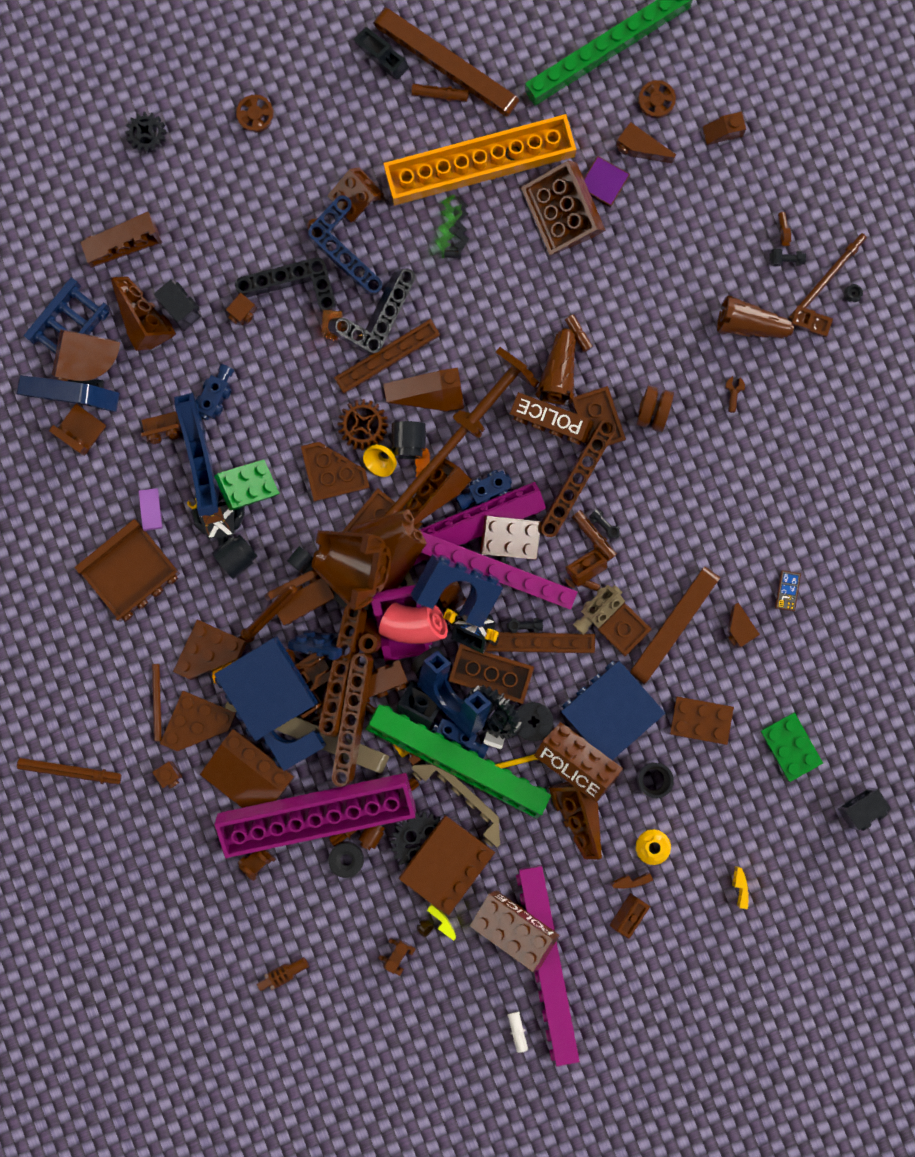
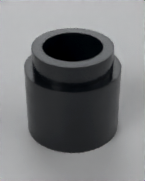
(408, 439)
(235, 556)
(668, 780)

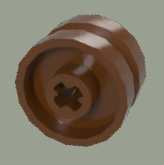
(654, 408)

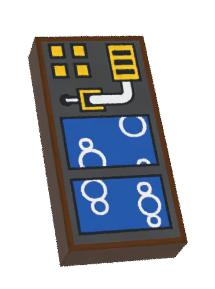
(787, 590)

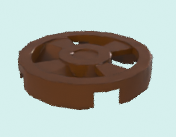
(656, 99)
(254, 113)

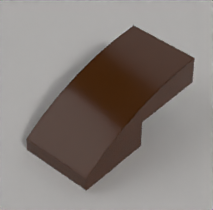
(812, 321)
(625, 881)

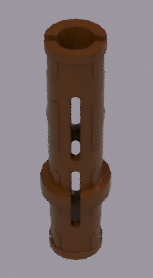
(440, 92)
(596, 538)

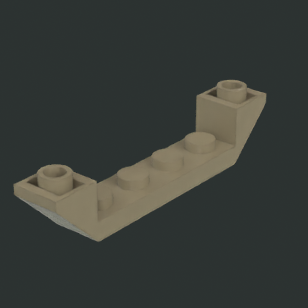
(491, 834)

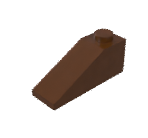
(641, 145)

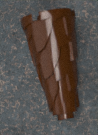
(748, 320)
(557, 378)

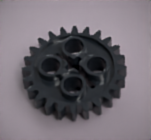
(504, 720)
(417, 825)

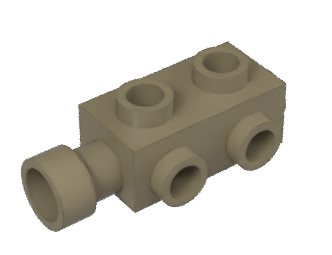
(600, 608)

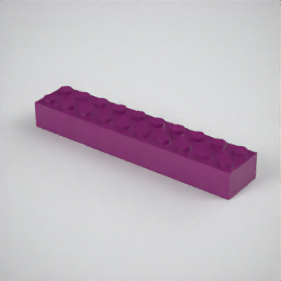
(315, 815)

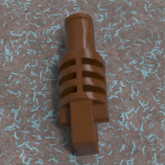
(282, 974)

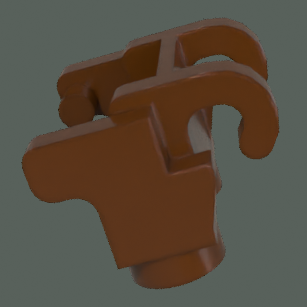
(255, 862)
(398, 954)

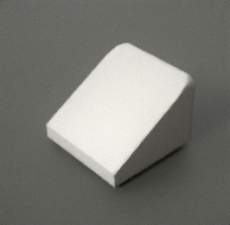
(491, 740)

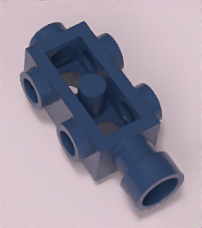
(215, 397)
(489, 486)
(454, 733)

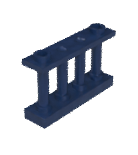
(59, 304)

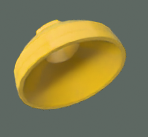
(376, 463)
(645, 840)

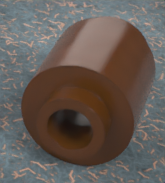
(371, 837)

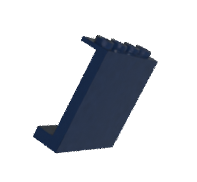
(265, 688)
(612, 710)

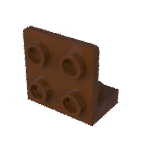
(358, 189)
(161, 427)
(79, 429)

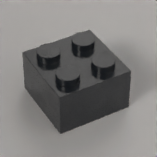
(175, 302)
(864, 809)

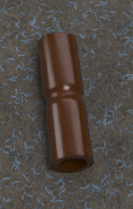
(580, 336)

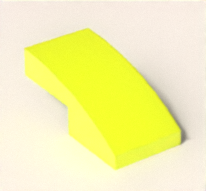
(445, 925)

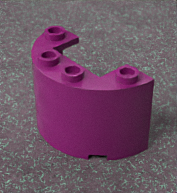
(381, 602)

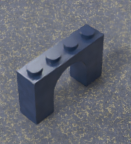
(442, 572)
(467, 714)
(293, 751)

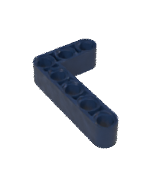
(340, 250)
(68, 392)

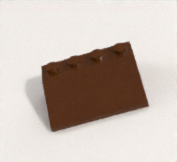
(563, 208)
(246, 772)
(446, 865)

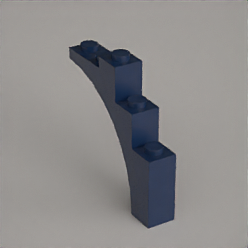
(198, 453)

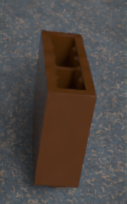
(83, 356)

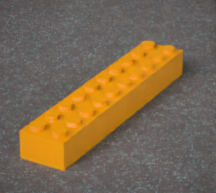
(479, 159)

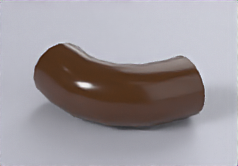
(371, 639)

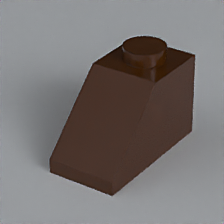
(724, 128)
(740, 627)

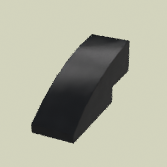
(381, 53)

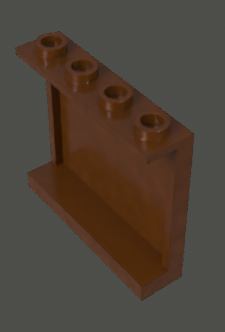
(128, 570)

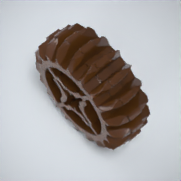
(369, 419)

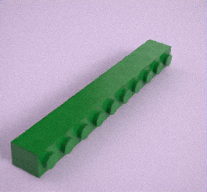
(603, 48)
(458, 761)

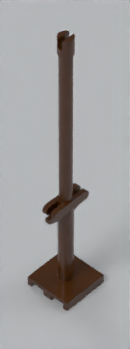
(469, 422)

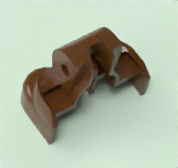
(316, 673)

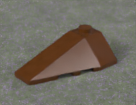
(141, 320)
(433, 390)
(438, 489)
(581, 816)

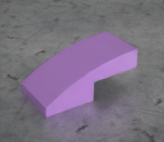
(150, 509)

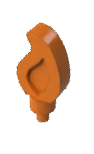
(423, 462)

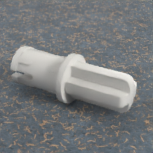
(517, 1032)

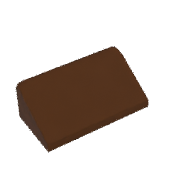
(587, 567)
(629, 916)

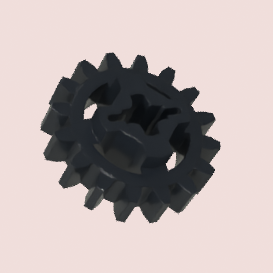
(147, 124)

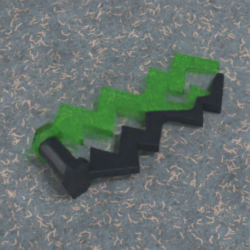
(453, 220)

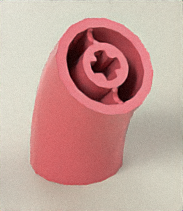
(413, 624)

